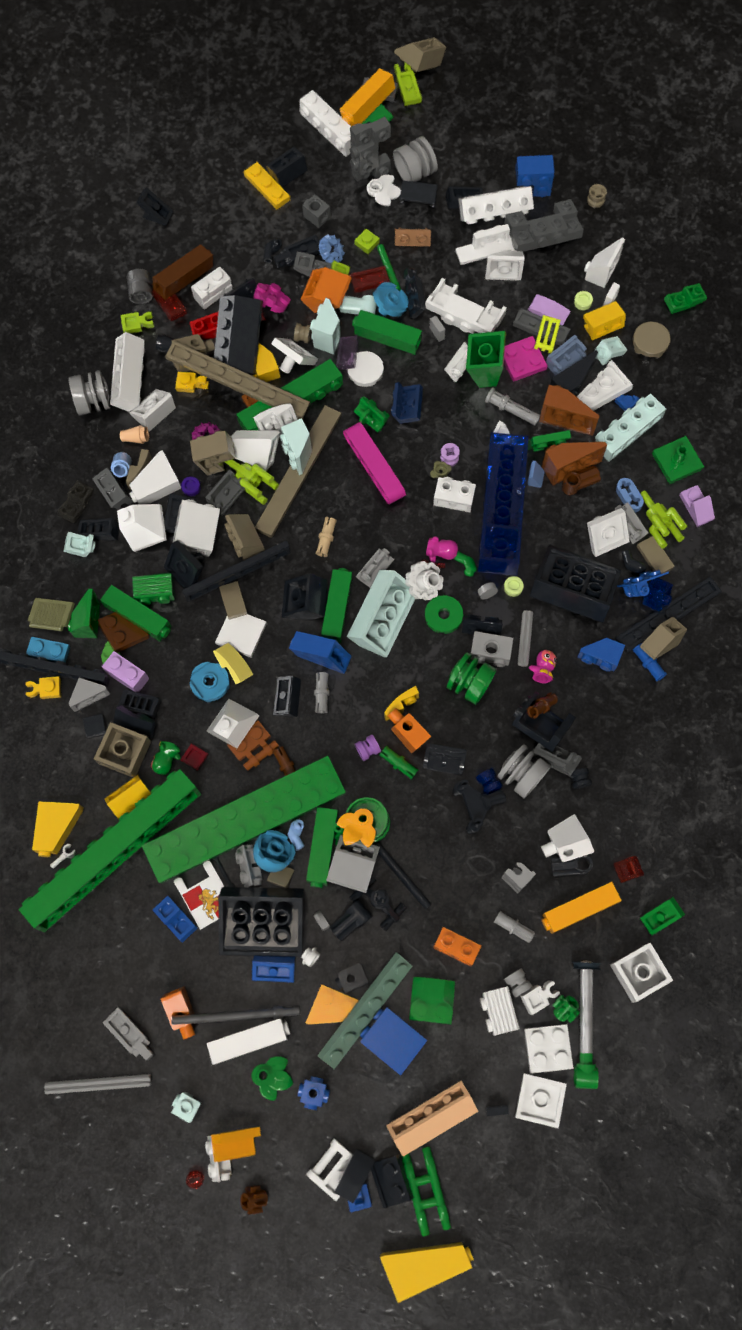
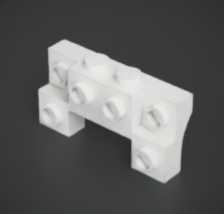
(462, 312)

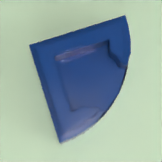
(626, 401)

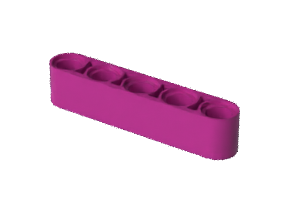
(374, 463)

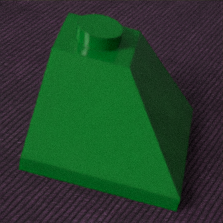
(85, 617)

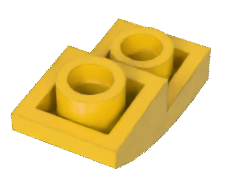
(408, 698)

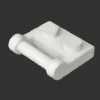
(333, 1178)

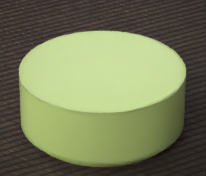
(583, 300)
(513, 586)

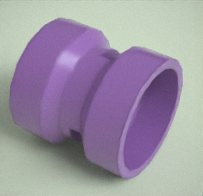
(367, 747)

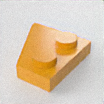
(330, 1006)

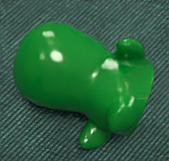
(163, 759)

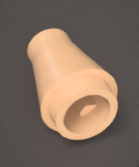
(136, 435)

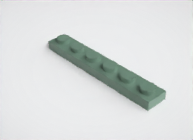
(364, 1010)

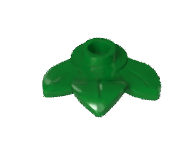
(275, 1077)

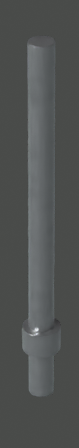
(277, 1013)

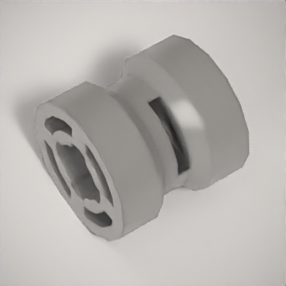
(518, 982)

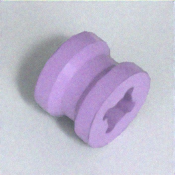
(450, 459)

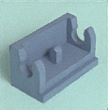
(566, 355)

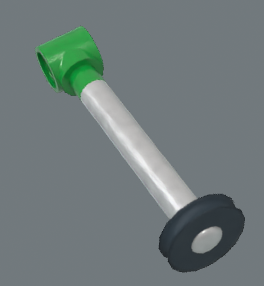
(586, 1072)

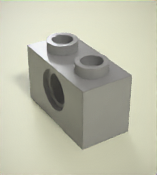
(501, 644)

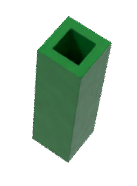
(387, 332)
(337, 604)
(136, 613)
(322, 847)

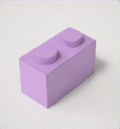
(125, 672)

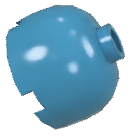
(273, 851)

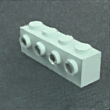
(630, 425)

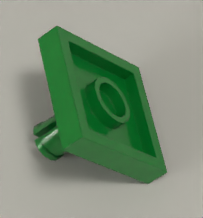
(677, 460)

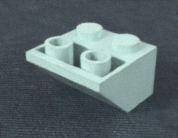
(326, 328)
(296, 444)

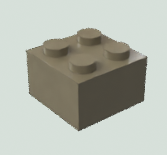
(122, 750)

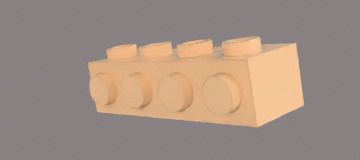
(432, 1118)

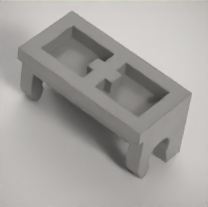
(518, 879)

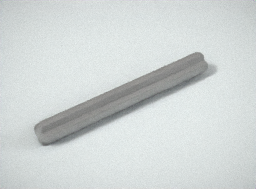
(97, 1084)

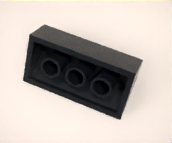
(238, 332)

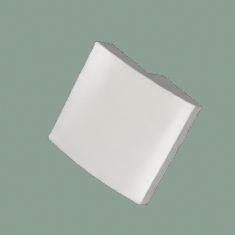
(275, 418)

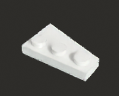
(606, 387)

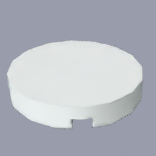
(368, 369)

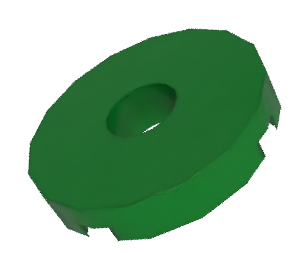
(447, 604)

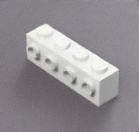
(326, 121)
(495, 204)
(127, 372)

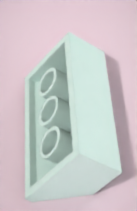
(382, 613)

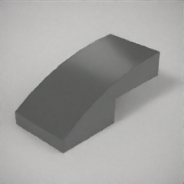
(306, 263)

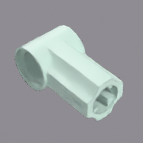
(354, 304)

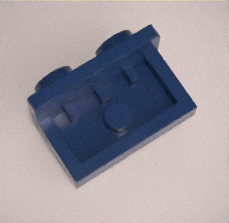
(407, 403)

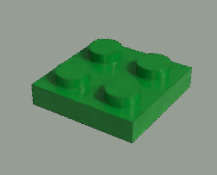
(540, 442)

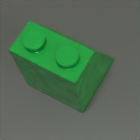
(486, 357)

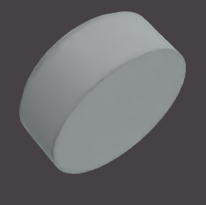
(487, 590)

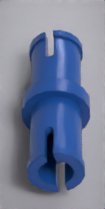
(652, 665)

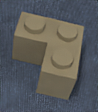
(211, 451)

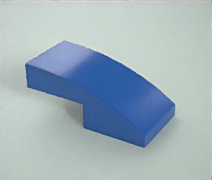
(175, 919)

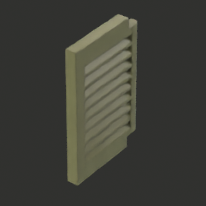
(50, 614)

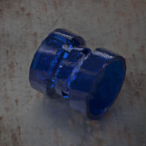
(489, 781)

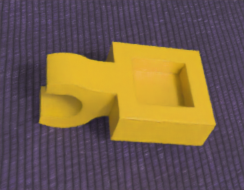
(189, 381)

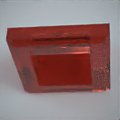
(628, 869)

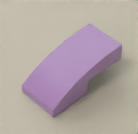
(548, 307)

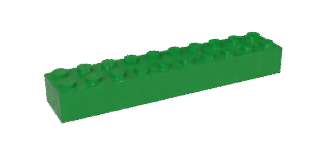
(243, 820)
(109, 851)

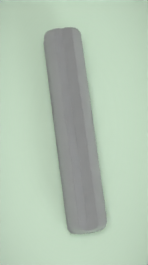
(525, 638)

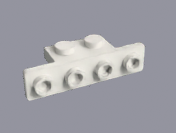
(486, 243)

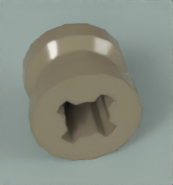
(594, 191)
(302, 333)

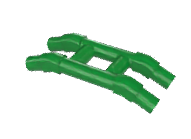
(437, 1200)

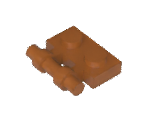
(255, 737)

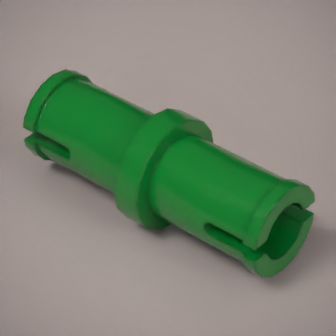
(398, 762)

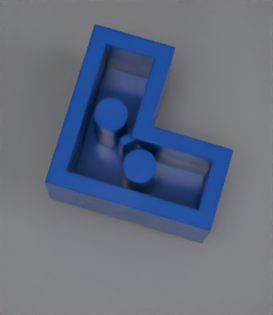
(535, 172)

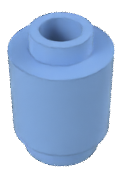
(121, 464)

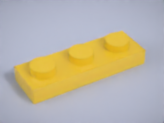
(267, 185)

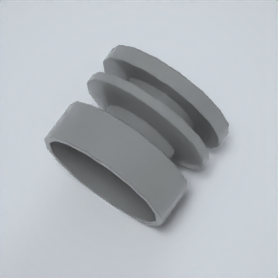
(415, 160)
(89, 392)
(523, 771)

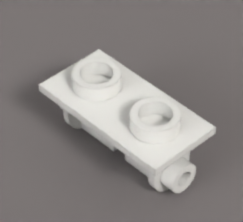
(458, 363)
(217, 1169)

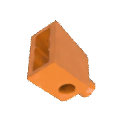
(414, 737)
(178, 1002)

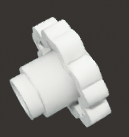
(424, 580)

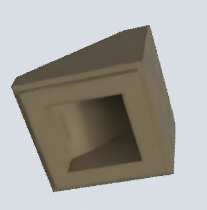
(281, 878)

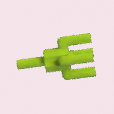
(251, 478)
(662, 519)

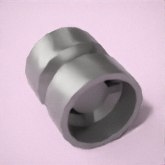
(139, 286)

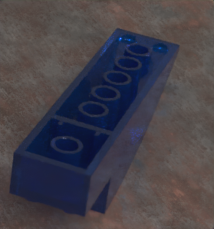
(503, 504)

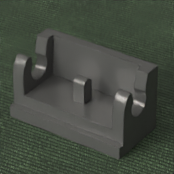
(112, 489)
(225, 492)
(558, 759)

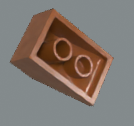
(567, 411)
(571, 458)

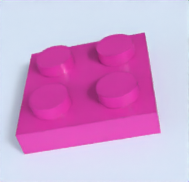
(523, 359)

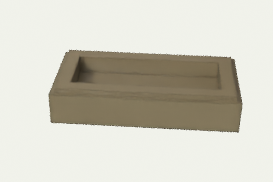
(654, 555)

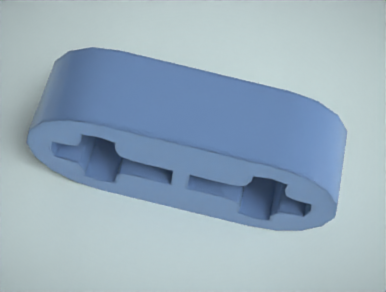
(632, 493)

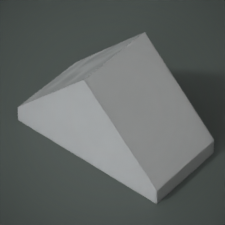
(86, 694)

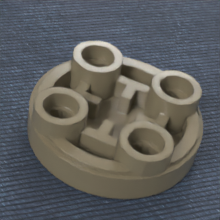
(651, 339)

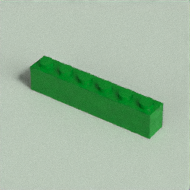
(310, 387)

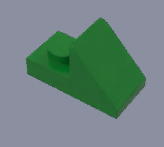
(662, 916)

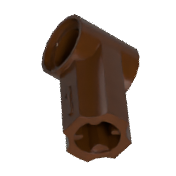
(581, 480)

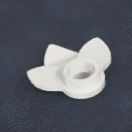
(383, 190)

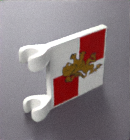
(202, 897)

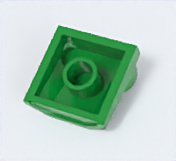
(432, 1000)

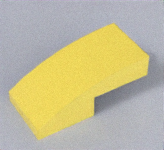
(230, 658)

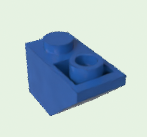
(603, 653)

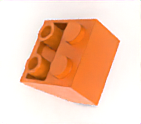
(325, 284)

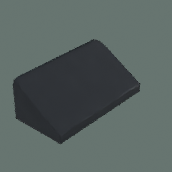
(287, 696)

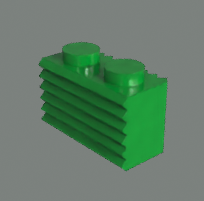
(153, 588)

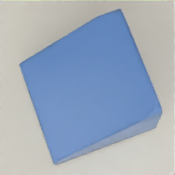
(535, 475)

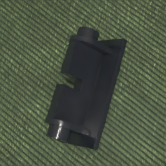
(246, 289)
(473, 623)

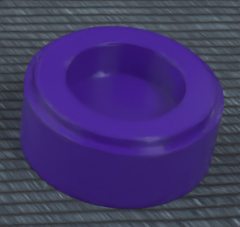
(190, 486)

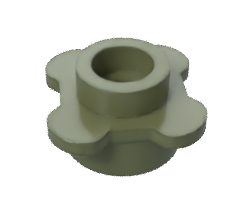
(440, 466)

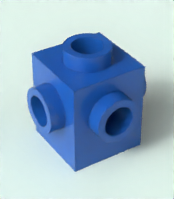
(322, 1093)

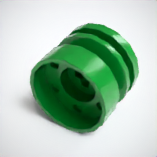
(471, 678)
(380, 815)

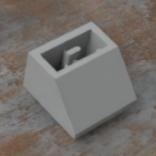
(353, 865)

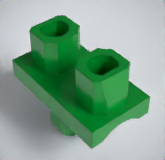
(370, 414)

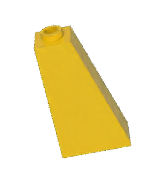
(424, 1267)

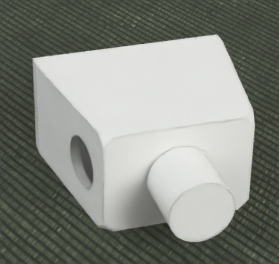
(568, 840)

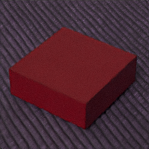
(194, 757)

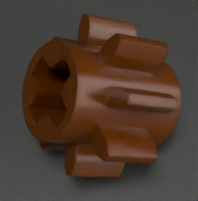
(254, 1199)

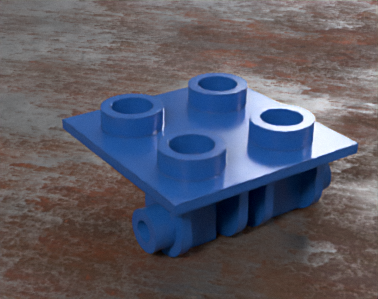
(638, 586)

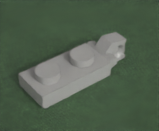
(128, 1034)

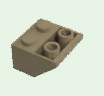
(422, 54)
(243, 535)

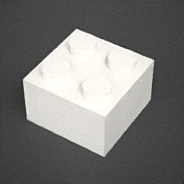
(641, 972)

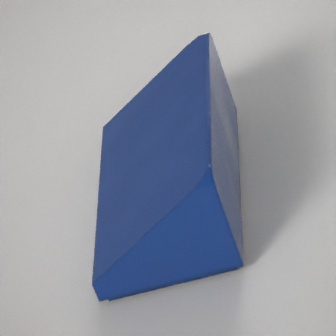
(273, 968)

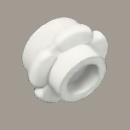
(310, 956)

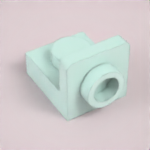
(610, 348)

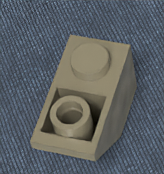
(664, 638)

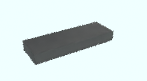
(531, 323)

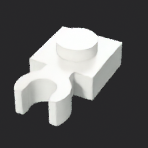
(536, 997)

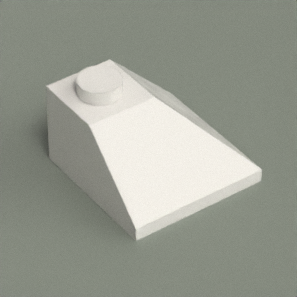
(604, 264)
(505, 265)
(142, 525)
(232, 723)

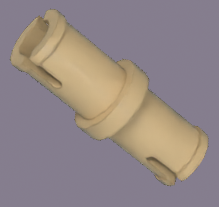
(326, 537)

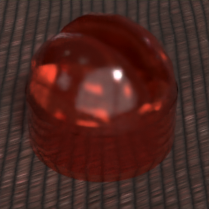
(194, 1174)

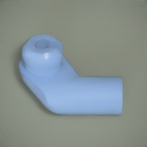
(294, 834)

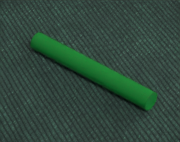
(388, 266)

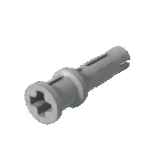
(505, 403)

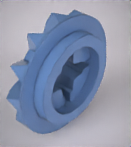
(325, 248)

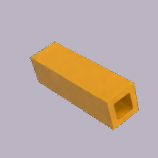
(368, 98)
(581, 908)

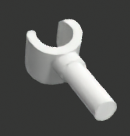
(63, 856)

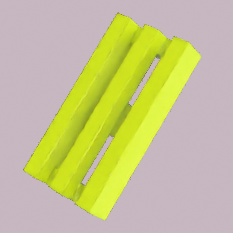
(544, 346)

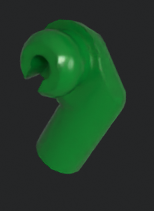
(468, 563)

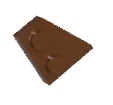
(121, 632)

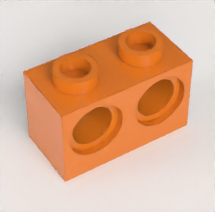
(457, 947)

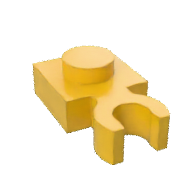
(47, 688)

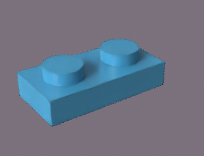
(48, 649)

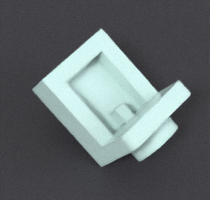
(79, 544)
(185, 1106)

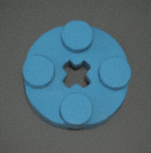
(384, 297)
(198, 680)

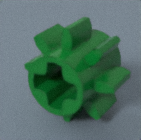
(566, 1008)

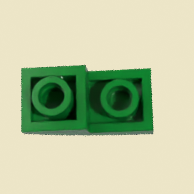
(687, 298)

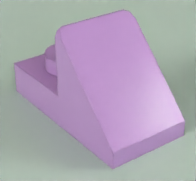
(698, 505)

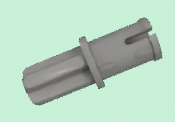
(514, 927)

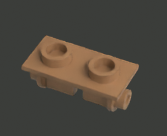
(412, 237)

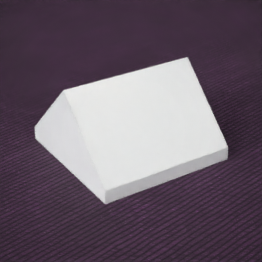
(153, 409)

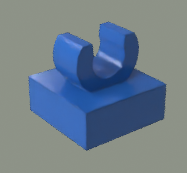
(362, 1201)

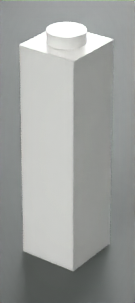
(248, 1041)

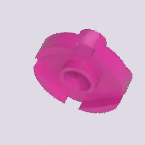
(272, 297)

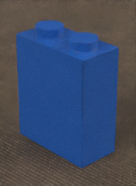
(392, 1040)

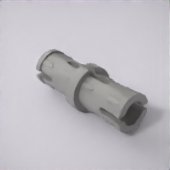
(321, 692)

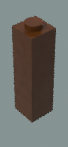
(183, 272)

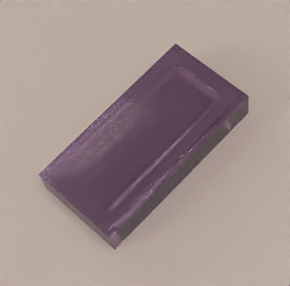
(347, 352)

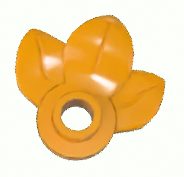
(356, 830)

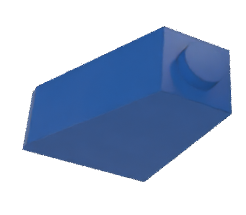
(320, 651)

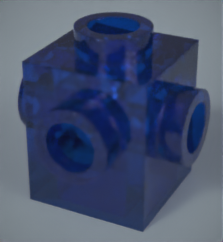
(658, 594)

